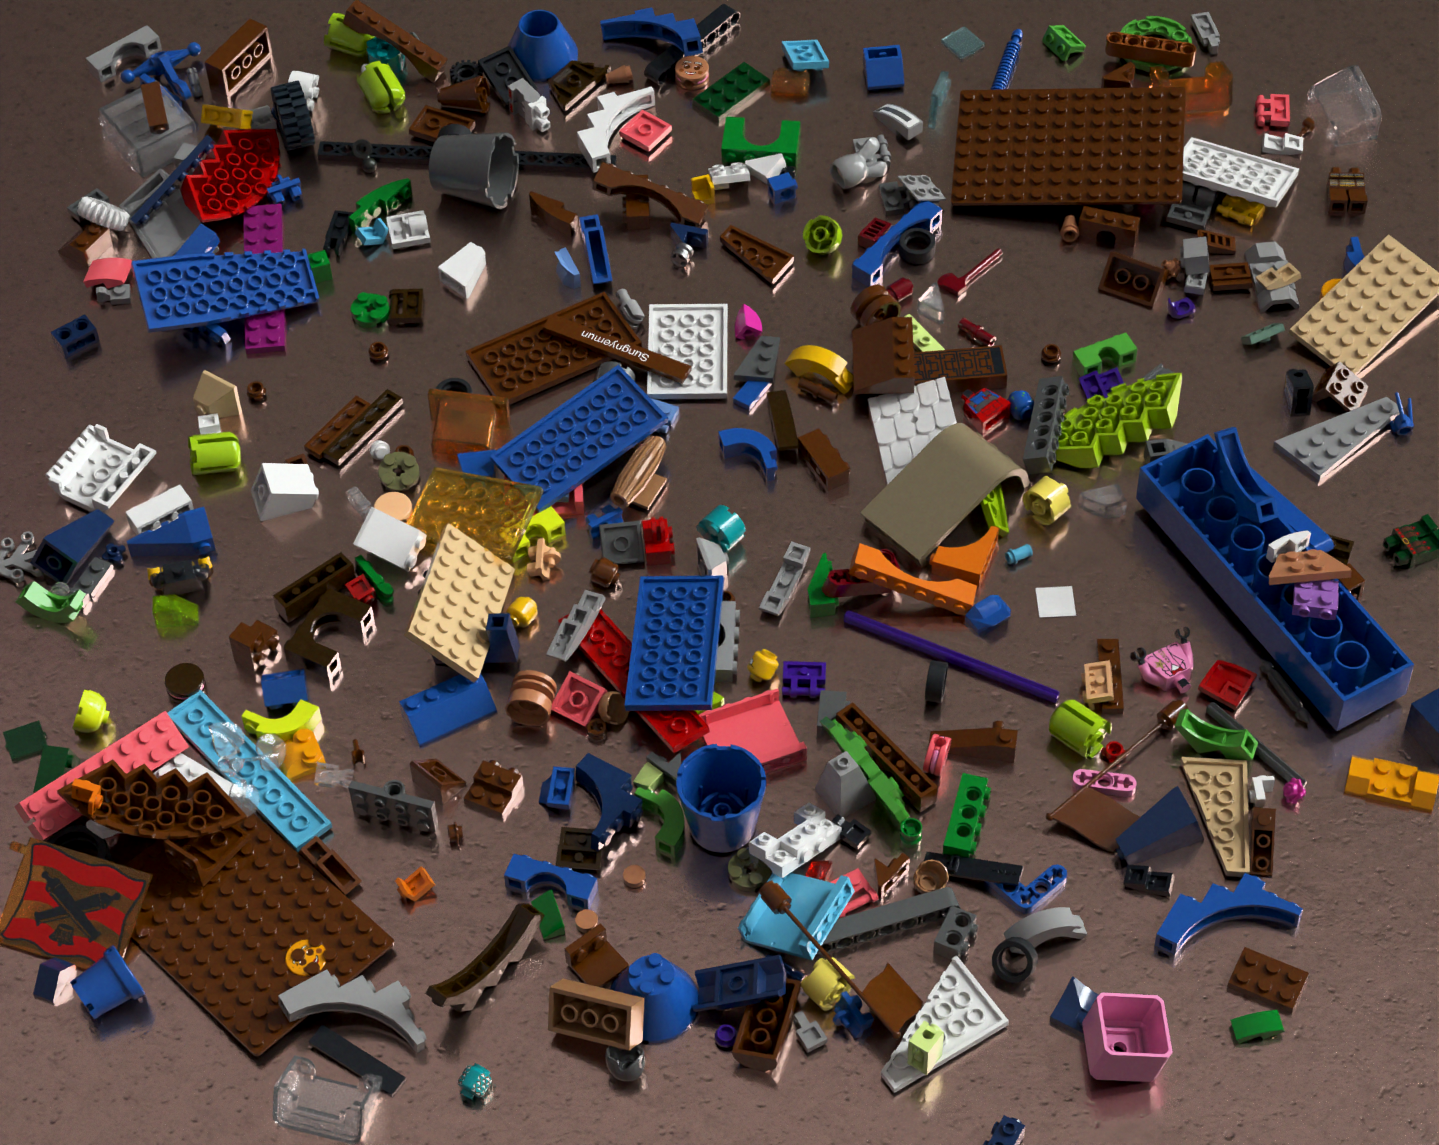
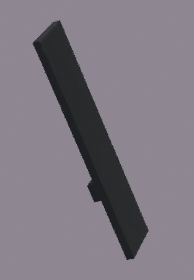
(979, 869)
(356, 1058)

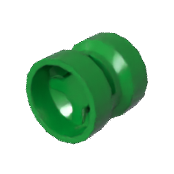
(911, 833)

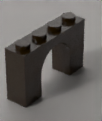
(331, 609)

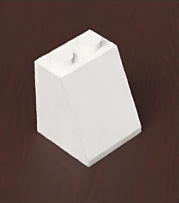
(283, 490)
(390, 539)

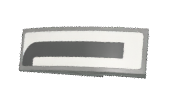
(899, 120)

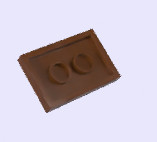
(432, 120)
(1268, 980)

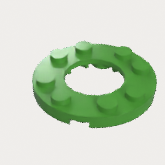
(1159, 26)

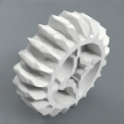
(103, 213)

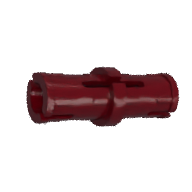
(976, 332)

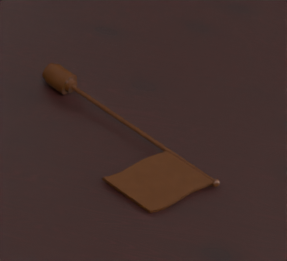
(1097, 815)
(885, 994)

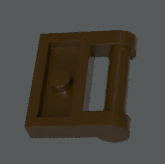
(412, 306)

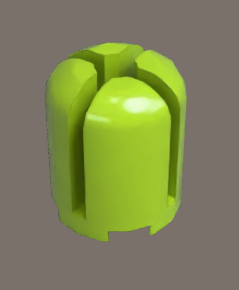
(344, 38)
(381, 87)
(214, 453)
(1079, 728)

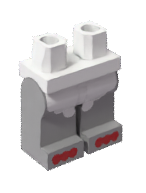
(529, 104)

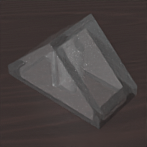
(931, 304)

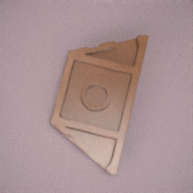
(1307, 566)

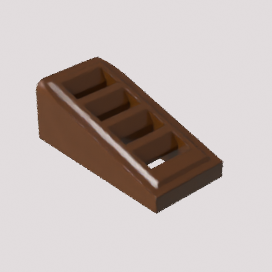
(1214, 239)

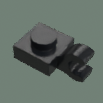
(853, 832)

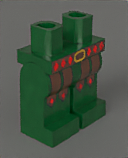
(1414, 542)

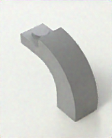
(1047, 925)

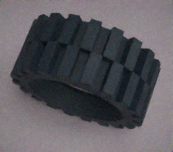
(292, 115)

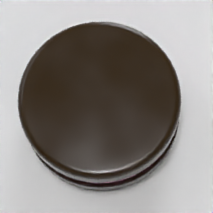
(184, 681)

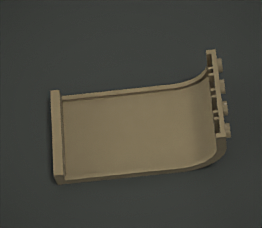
(939, 490)

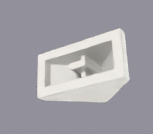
(766, 166)

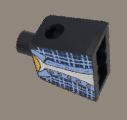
(1298, 383)

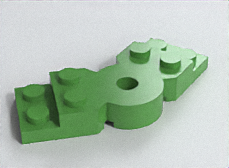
(884, 789)

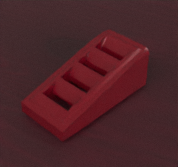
(864, 237)

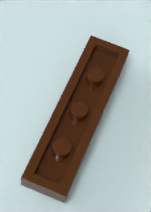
(336, 426)
(1109, 650)

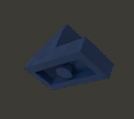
(689, 235)

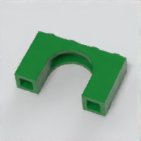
(738, 149)

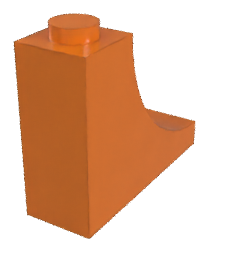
(965, 562)

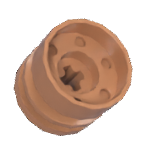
(531, 698)

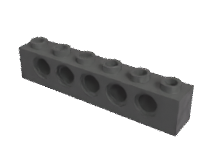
(1045, 425)

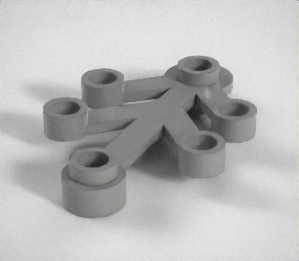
(18, 559)

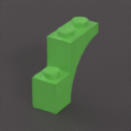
(1207, 737)

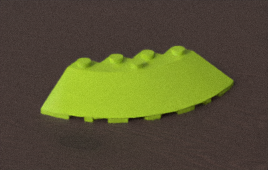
(1125, 417)

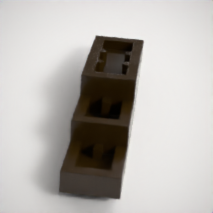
(782, 420)

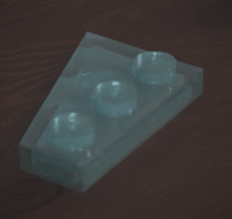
(937, 98)

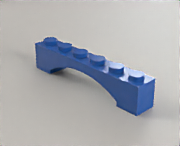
(869, 266)

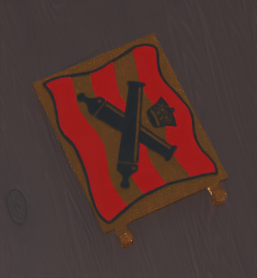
(71, 904)

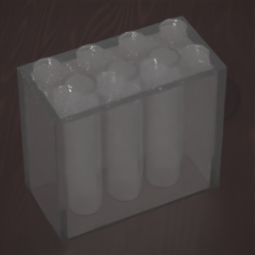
(128, 131)

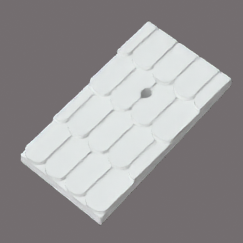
(910, 422)

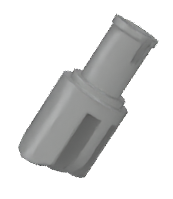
(629, 309)

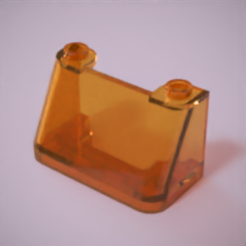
(1204, 93)

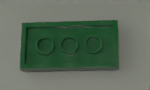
(731, 91)

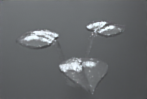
(226, 740)

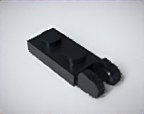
(337, 231)

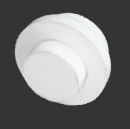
(379, 449)

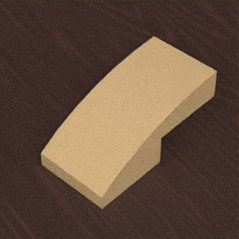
(1276, 279)

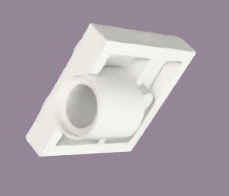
(722, 176)
(408, 229)

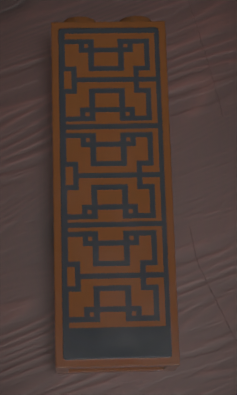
(963, 368)

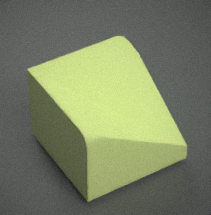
(649, 777)

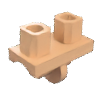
(544, 557)

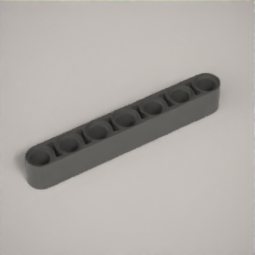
(890, 919)

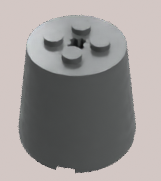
(475, 167)

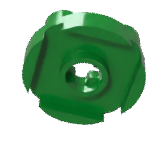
(370, 301)

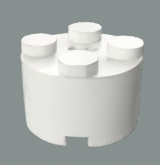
(308, 84)

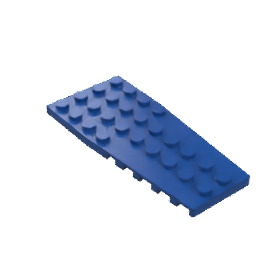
(221, 288)

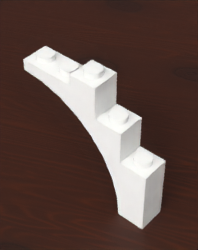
(602, 123)

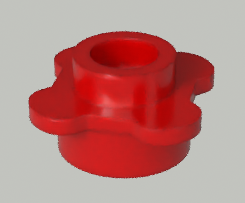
(1112, 747)

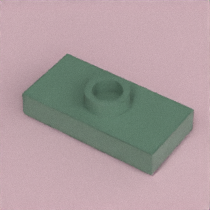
(1263, 335)

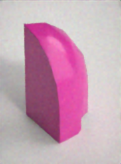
(747, 323)

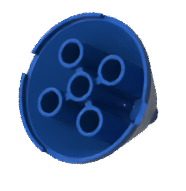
(667, 995)

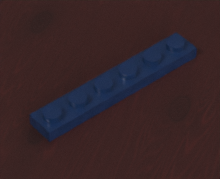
(168, 186)

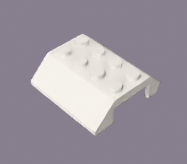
(97, 469)

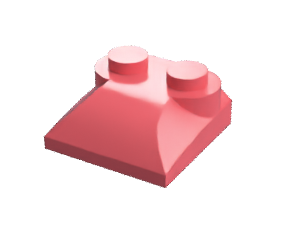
(578, 699)

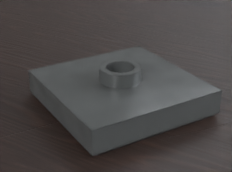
(622, 542)

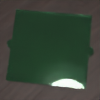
(25, 740)

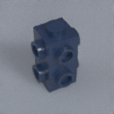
(1007, 1132)

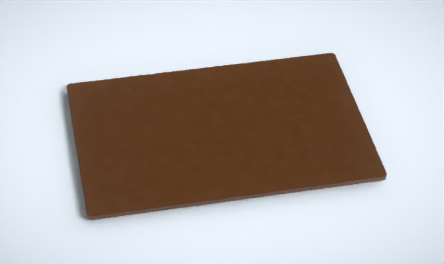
(1069, 146)
(234, 933)

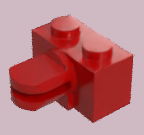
(657, 542)

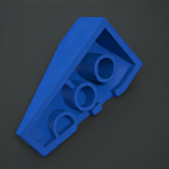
(182, 537)

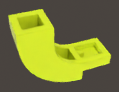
(302, 717)

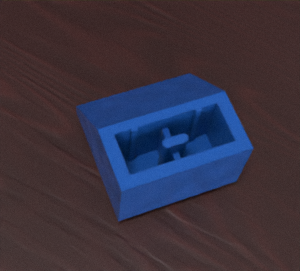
(883, 67)

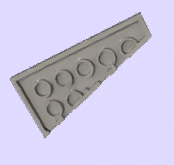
(1332, 441)

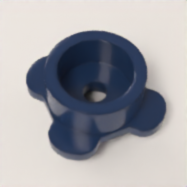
(112, 557)

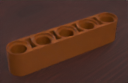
(1150, 49)

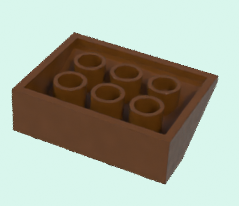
(884, 357)

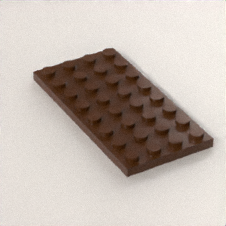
(534, 360)

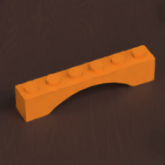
(872, 566)

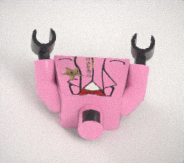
(1169, 665)

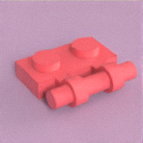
(1279, 110)

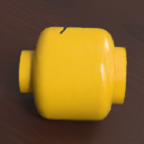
(522, 611)
(762, 665)

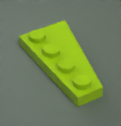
(994, 510)

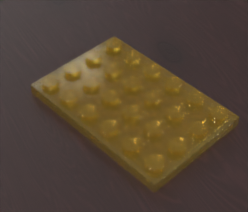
(479, 506)

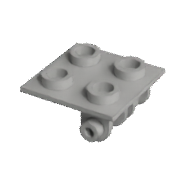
(922, 188)

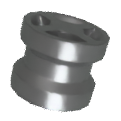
(681, 255)

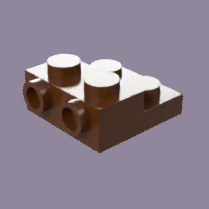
(494, 788)

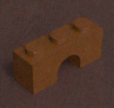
(637, 210)
(1121, 225)

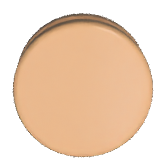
(395, 505)

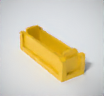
(226, 116)

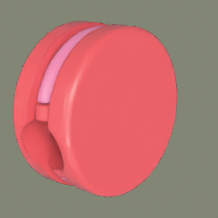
(936, 755)

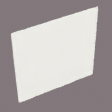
(1055, 601)

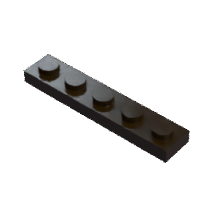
(362, 427)

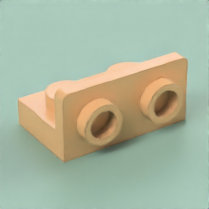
(1098, 683)

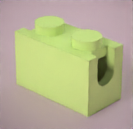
(925, 1047)

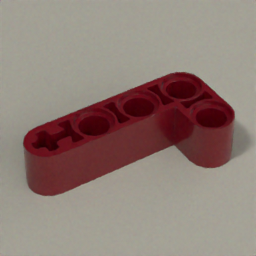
(842, 584)

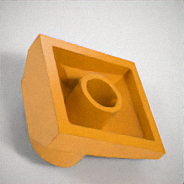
(301, 755)

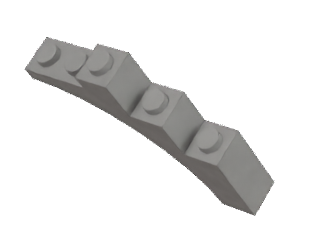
(324, 994)

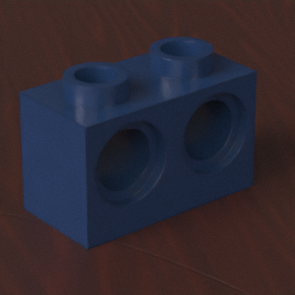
(75, 336)

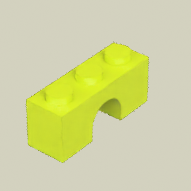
(543, 524)

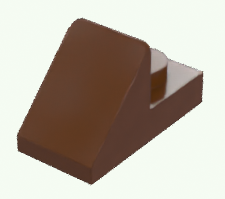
(1120, 77)
(888, 876)

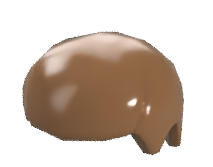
(612, 708)
(930, 876)

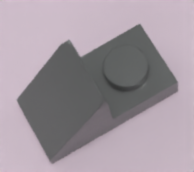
(669, 769)

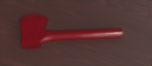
(958, 285)

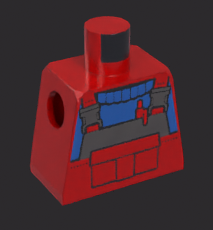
(985, 409)

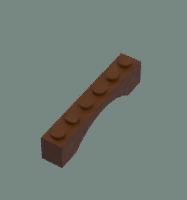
(367, 21)
(615, 181)

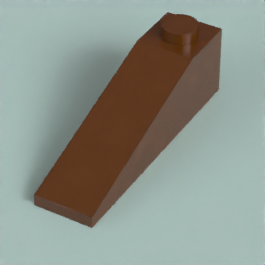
(982, 743)

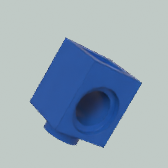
(782, 188)

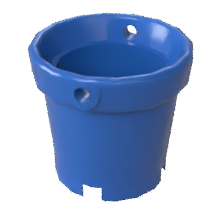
(107, 984)

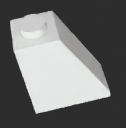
(463, 269)

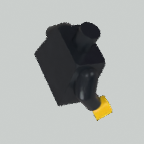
(180, 576)

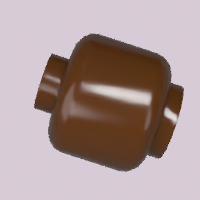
(604, 572)

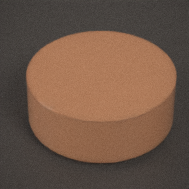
(634, 876)
(586, 920)

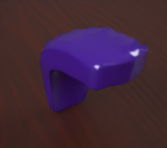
(1180, 308)

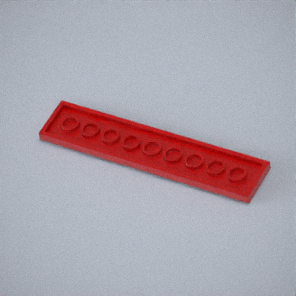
(610, 653)

